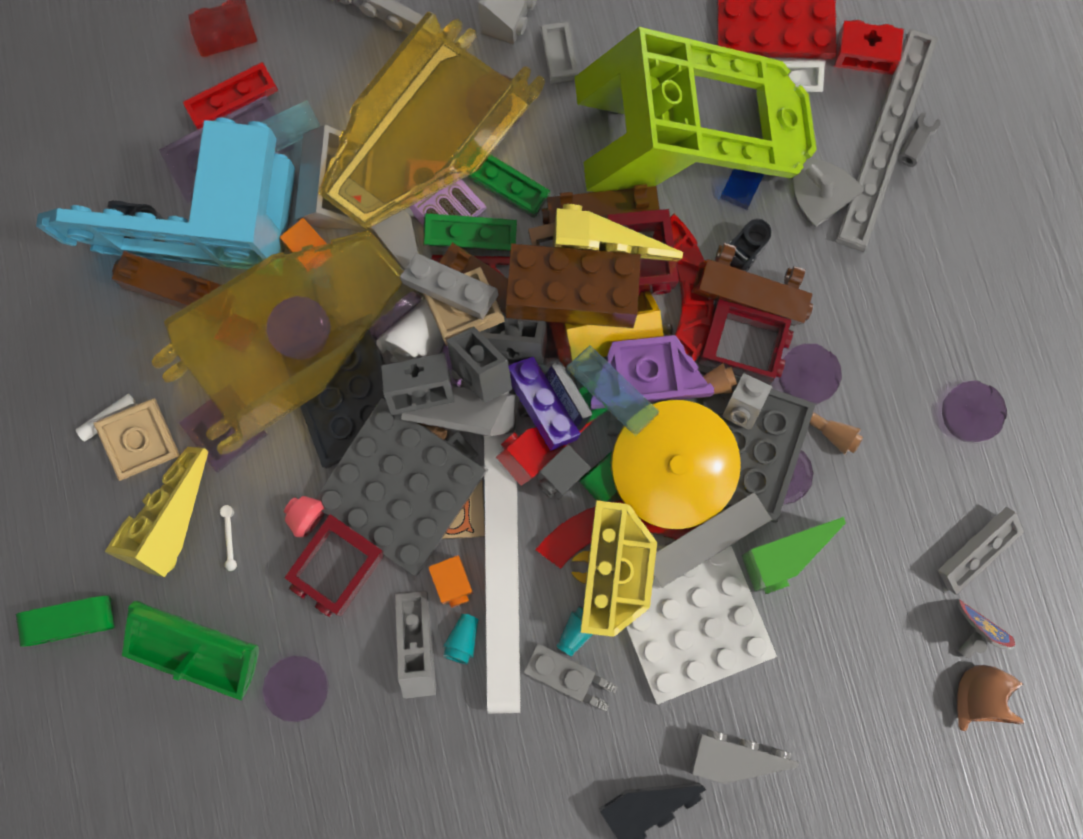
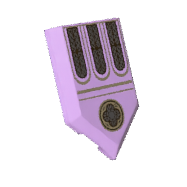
(452, 200)

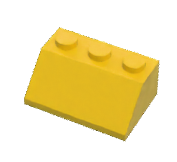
(647, 325)

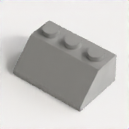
(504, 18)
(317, 150)
(471, 413)

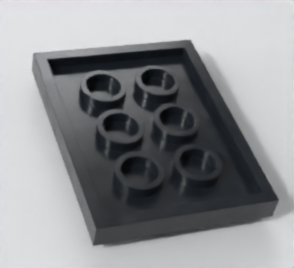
(346, 402)

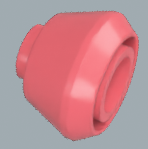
(303, 515)

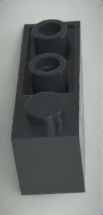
(642, 808)

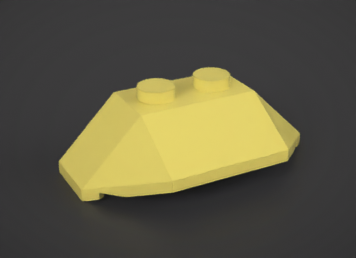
(618, 570)

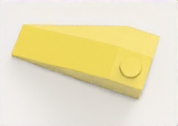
(592, 232)
(159, 529)

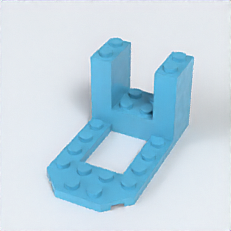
(235, 209)

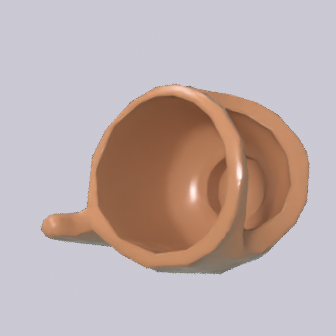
(985, 696)

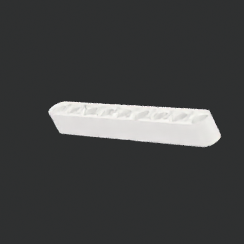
(501, 582)

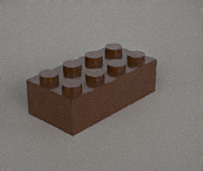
(573, 286)

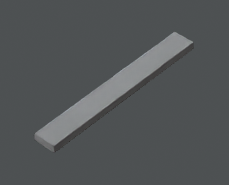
(887, 139)

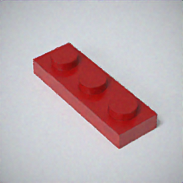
(230, 95)

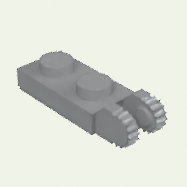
(566, 676)

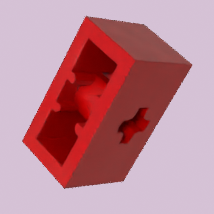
(869, 47)

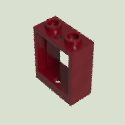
(646, 222)
(756, 318)
(323, 603)

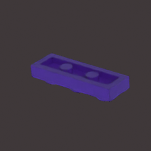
(542, 404)

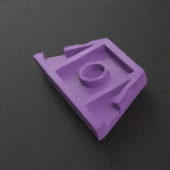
(657, 369)

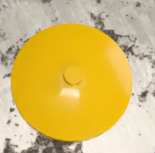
(678, 466)

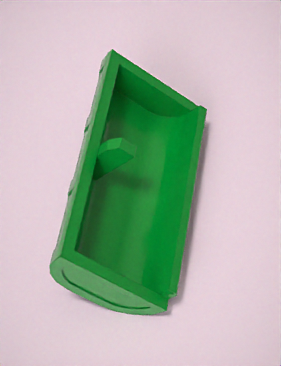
(189, 650)

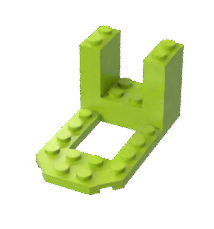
(655, 87)

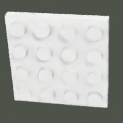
(699, 629)

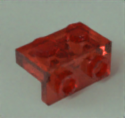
(222, 27)

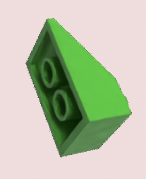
(785, 558)

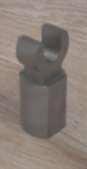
(917, 141)

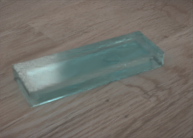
(612, 390)

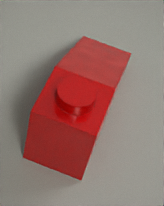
(527, 454)

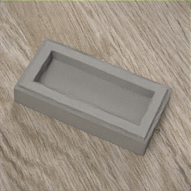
(559, 52)

